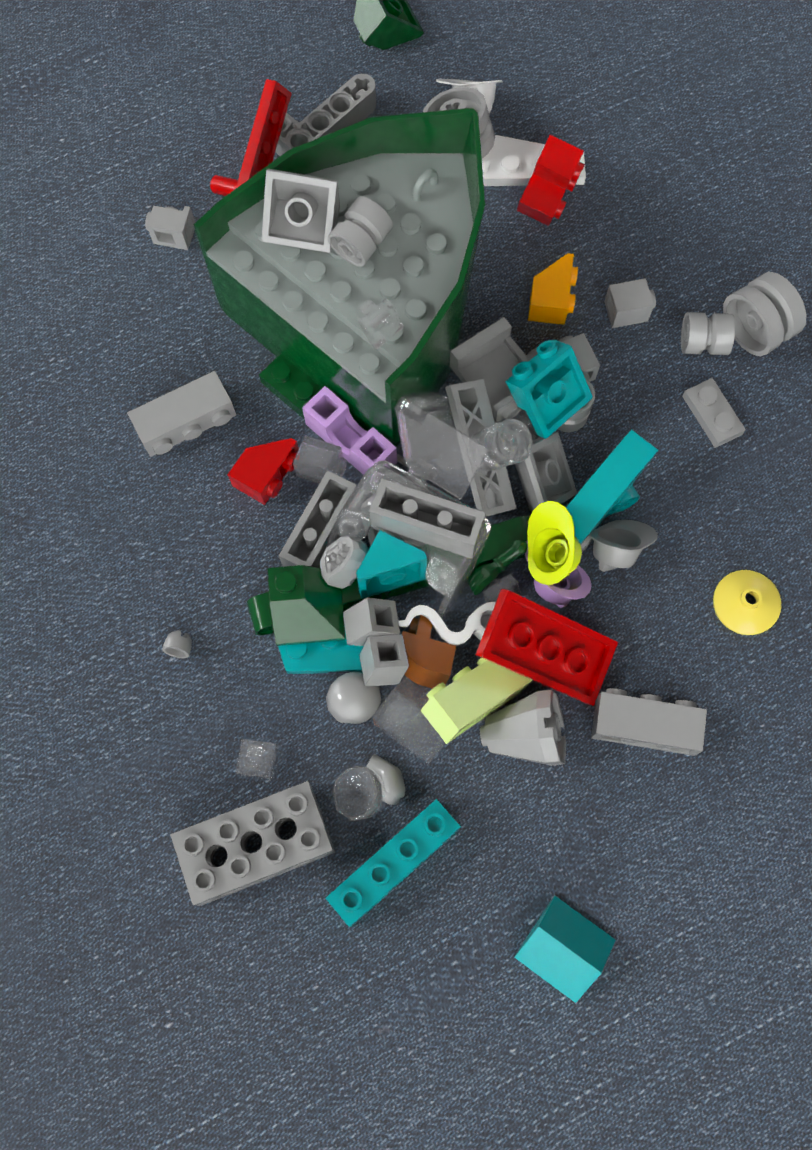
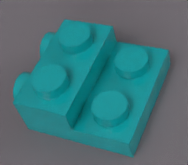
(549, 386)

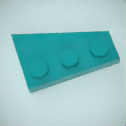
(321, 657)

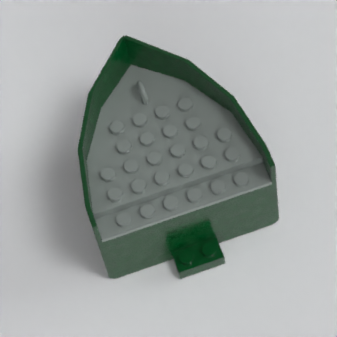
(308, 301)

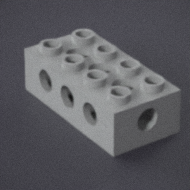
(233, 829)

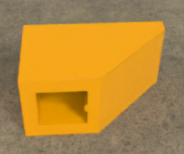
(551, 292)

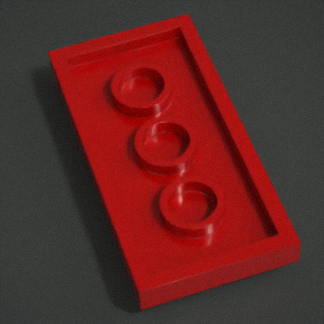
(546, 647)

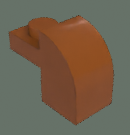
(427, 658)

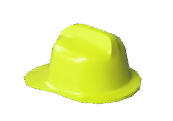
(552, 543)

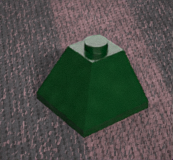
(386, 23)
(304, 606)

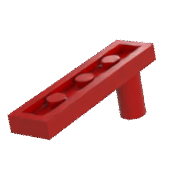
(263, 137)

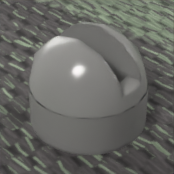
(177, 645)

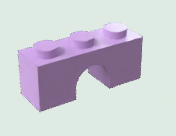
(334, 424)

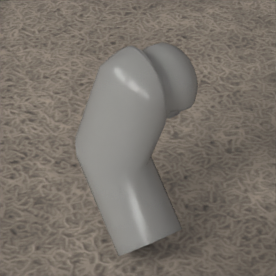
(391, 778)

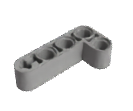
(343, 108)

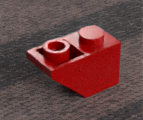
(262, 469)

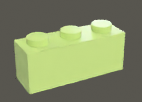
(471, 697)

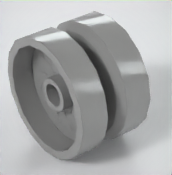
(466, 98)
(766, 313)

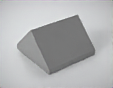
(299, 210)
(546, 473)

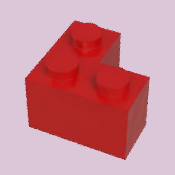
(553, 174)

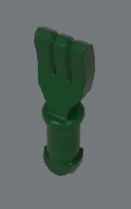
(487, 572)

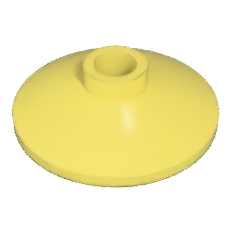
(740, 615)

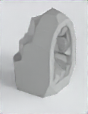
(342, 561)

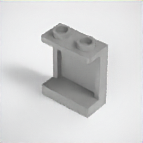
(490, 357)

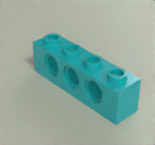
(393, 863)

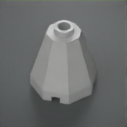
(527, 730)

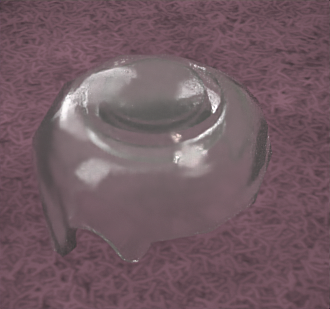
(359, 793)

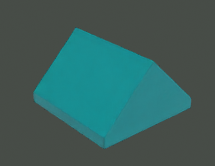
(390, 565)
(566, 949)

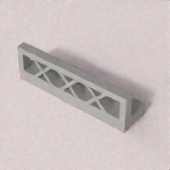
(470, 413)

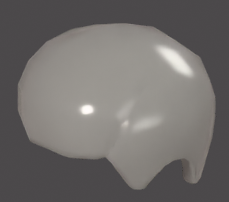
(350, 699)

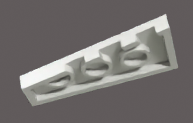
(513, 162)

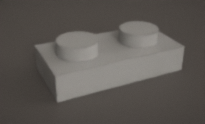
(713, 412)

